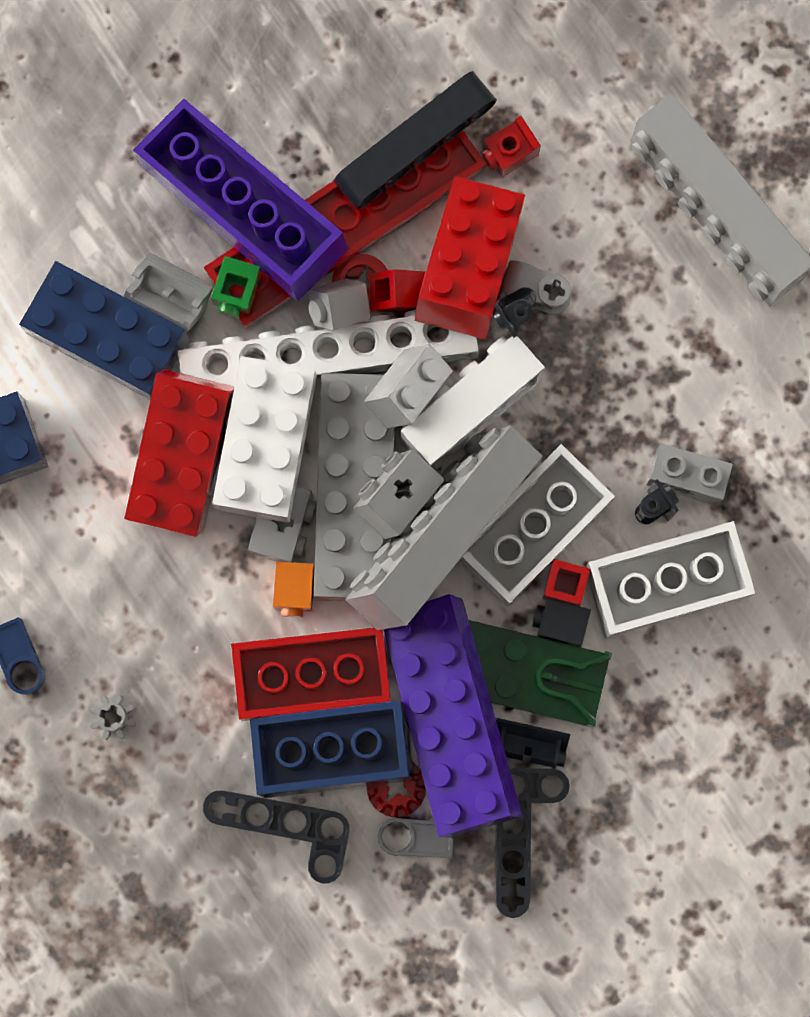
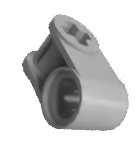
(541, 282)

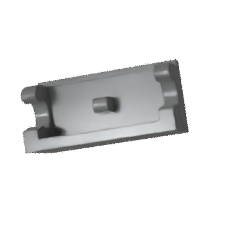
(169, 291)

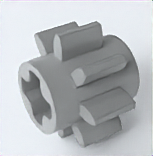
(104, 723)

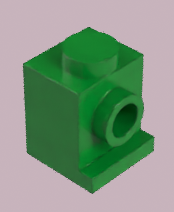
(231, 275)

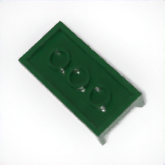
(541, 674)

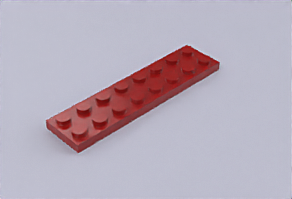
(368, 225)

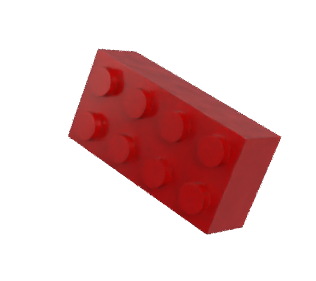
(469, 257)
(179, 452)
(310, 673)

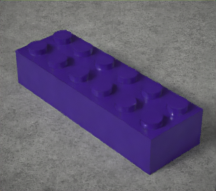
(241, 199)
(452, 719)

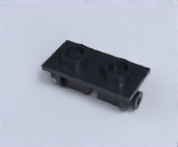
(514, 309)
(658, 503)
(542, 744)

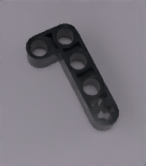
(276, 826)
(522, 841)

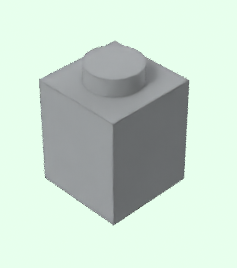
(339, 304)

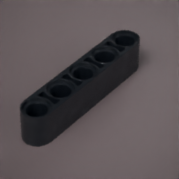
(414, 140)

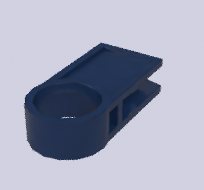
(15, 649)

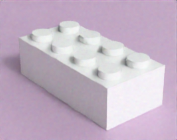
(473, 402)
(264, 439)
(536, 525)
(670, 579)

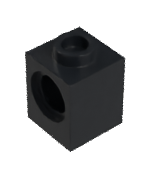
(561, 622)

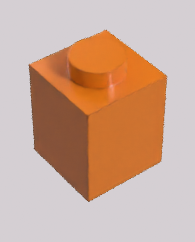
(293, 588)

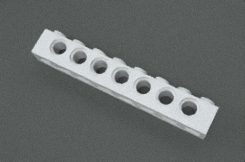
(307, 339)

